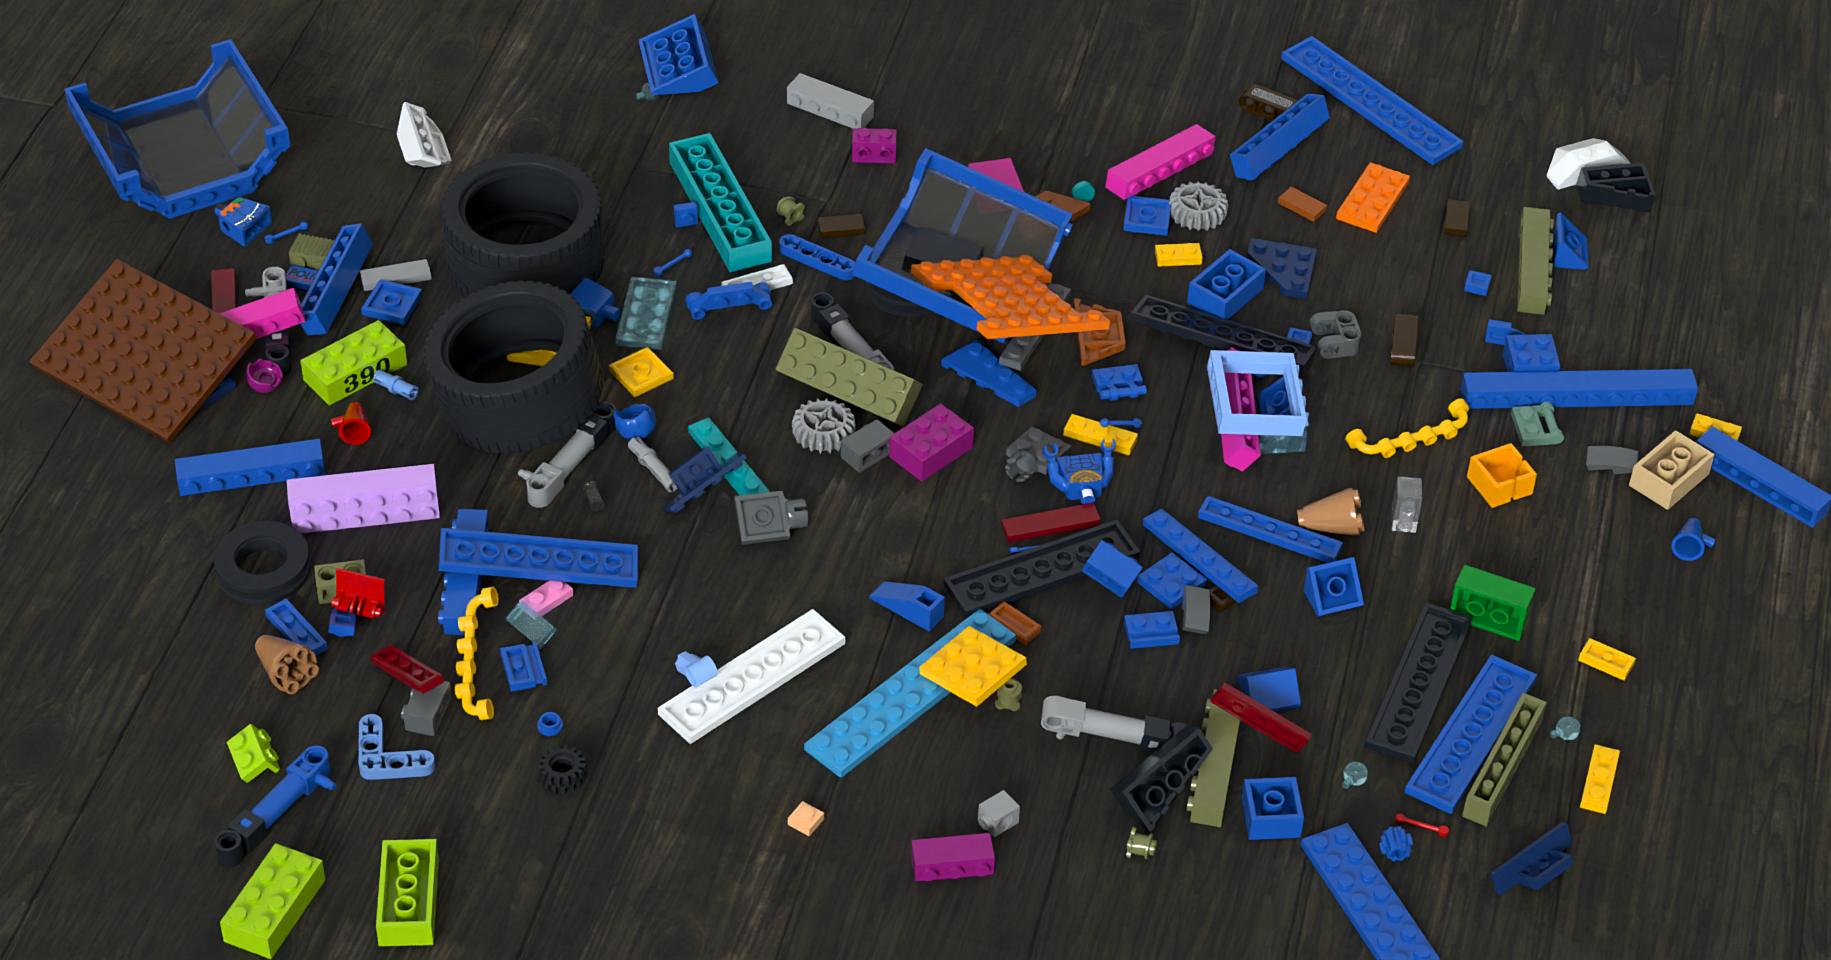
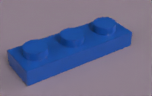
(294, 626)

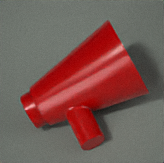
(353, 425)

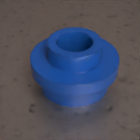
(550, 724)

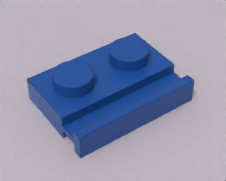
(1151, 629)
(523, 666)

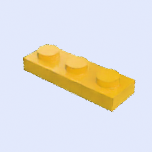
(1093, 433)
(1600, 779)

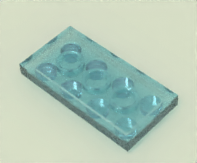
(646, 313)

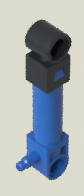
(250, 828)

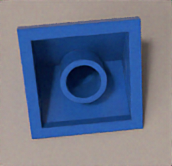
(1569, 245)
(1274, 399)
(1333, 586)
(1272, 687)

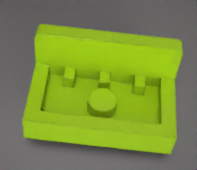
(252, 752)

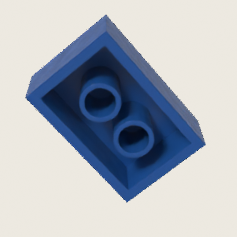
(1226, 285)

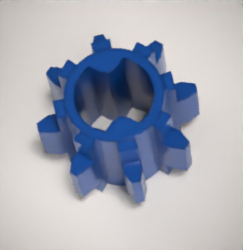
(1396, 843)

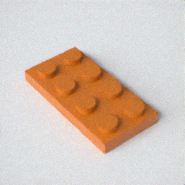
(1373, 197)

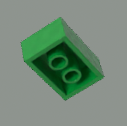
(1493, 602)

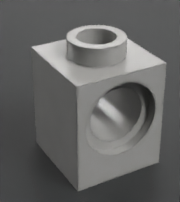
(998, 813)

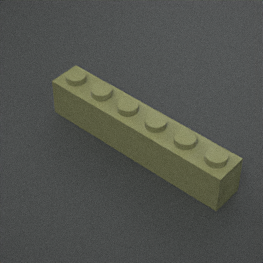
(1534, 261)
(1504, 759)
(1214, 773)

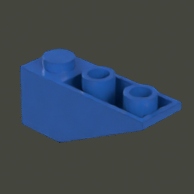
(912, 602)

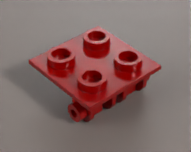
(359, 591)

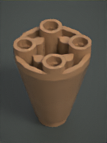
(1334, 514)
(286, 662)

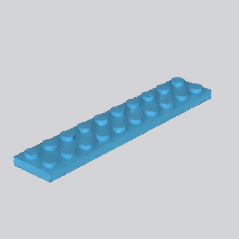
(891, 705)

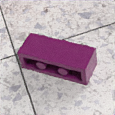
(952, 857)

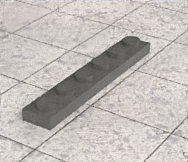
(1022, 347)

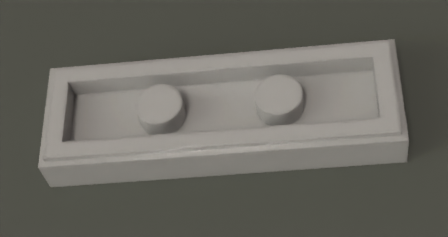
(399, 273)

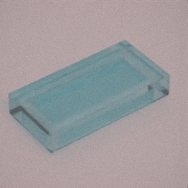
(531, 624)

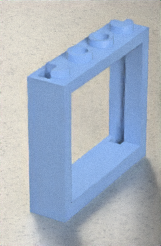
(1257, 363)

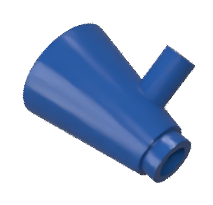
(1690, 541)

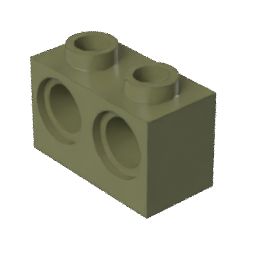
(326, 577)

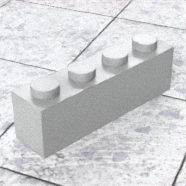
(830, 101)

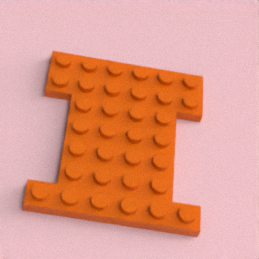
(1009, 296)

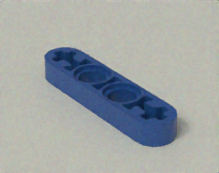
(795, 246)

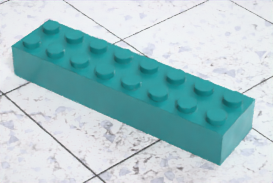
(720, 202)

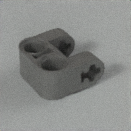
(1345, 333)

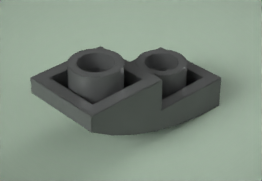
(1609, 457)
(1196, 609)

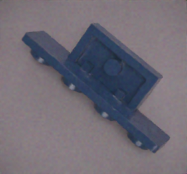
(697, 474)
(1537, 862)

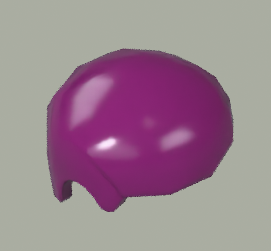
(263, 376)

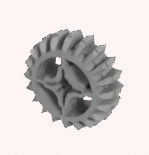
(1198, 206)
(822, 425)

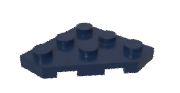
(1285, 264)

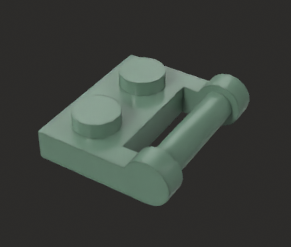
(1529, 426)

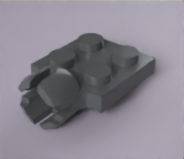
(1026, 454)
(768, 516)

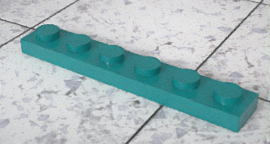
(741, 479)

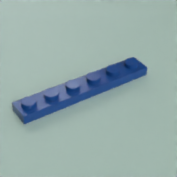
(1270, 530)
(1200, 555)

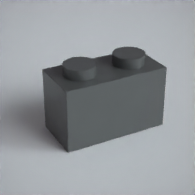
(866, 445)
(426, 710)

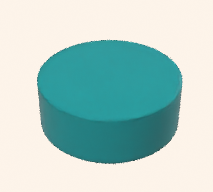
(1083, 191)

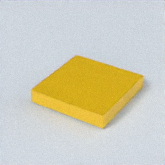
(641, 372)

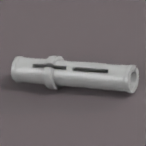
(648, 458)

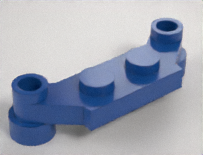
(729, 296)

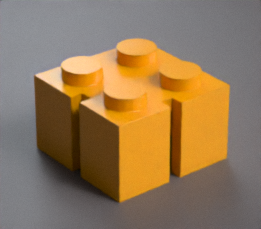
(1501, 475)

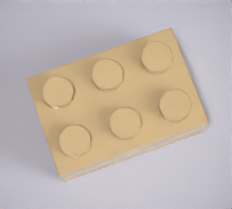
(1671, 470)

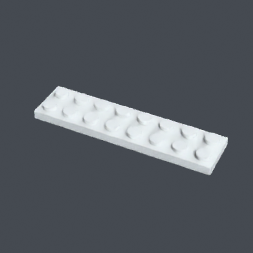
(751, 676)

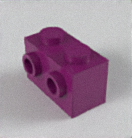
(874, 145)

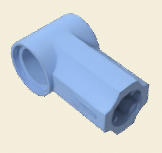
(696, 669)

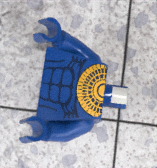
(1081, 475)

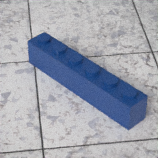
(1279, 136)
(335, 278)
(249, 467)
(1766, 478)
(461, 586)

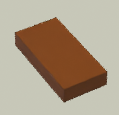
(1302, 204)
(1016, 622)

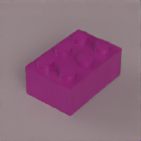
(931, 442)

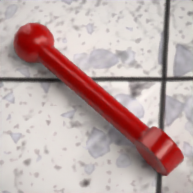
(1442, 830)

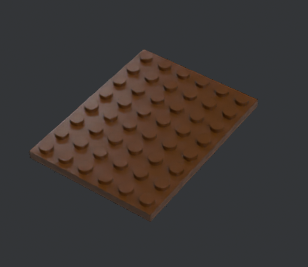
(143, 350)

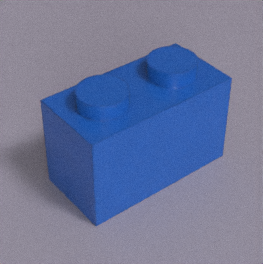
(1112, 568)

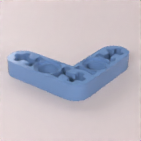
(377, 757)

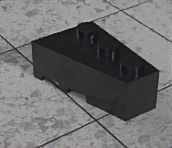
(1617, 186)

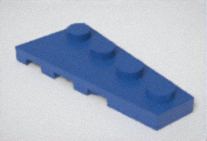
(984, 368)

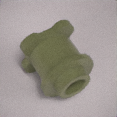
(792, 211)
(1009, 695)
(1141, 844)

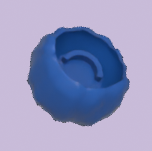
(635, 421)

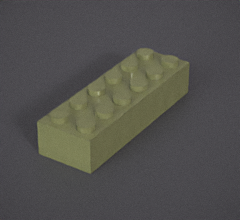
(849, 377)

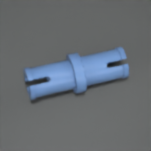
(396, 384)

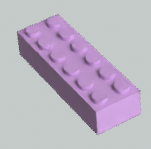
(363, 498)

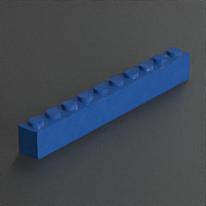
(1579, 388)

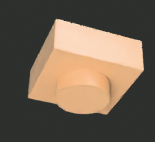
(805, 818)

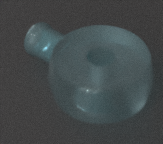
(646, 93)
(1566, 728)
(1354, 774)

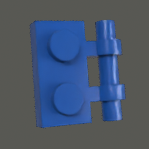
(1118, 382)

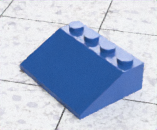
(678, 58)

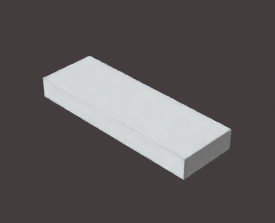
(774, 276)

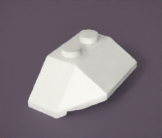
(421, 138)
(1588, 153)

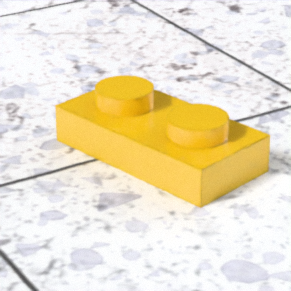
(1178, 254)
(1703, 423)
(1607, 659)

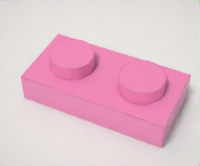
(548, 596)

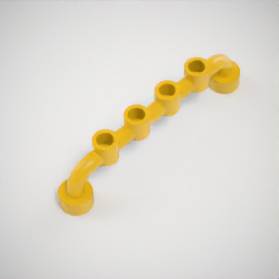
(1408, 441)
(467, 646)

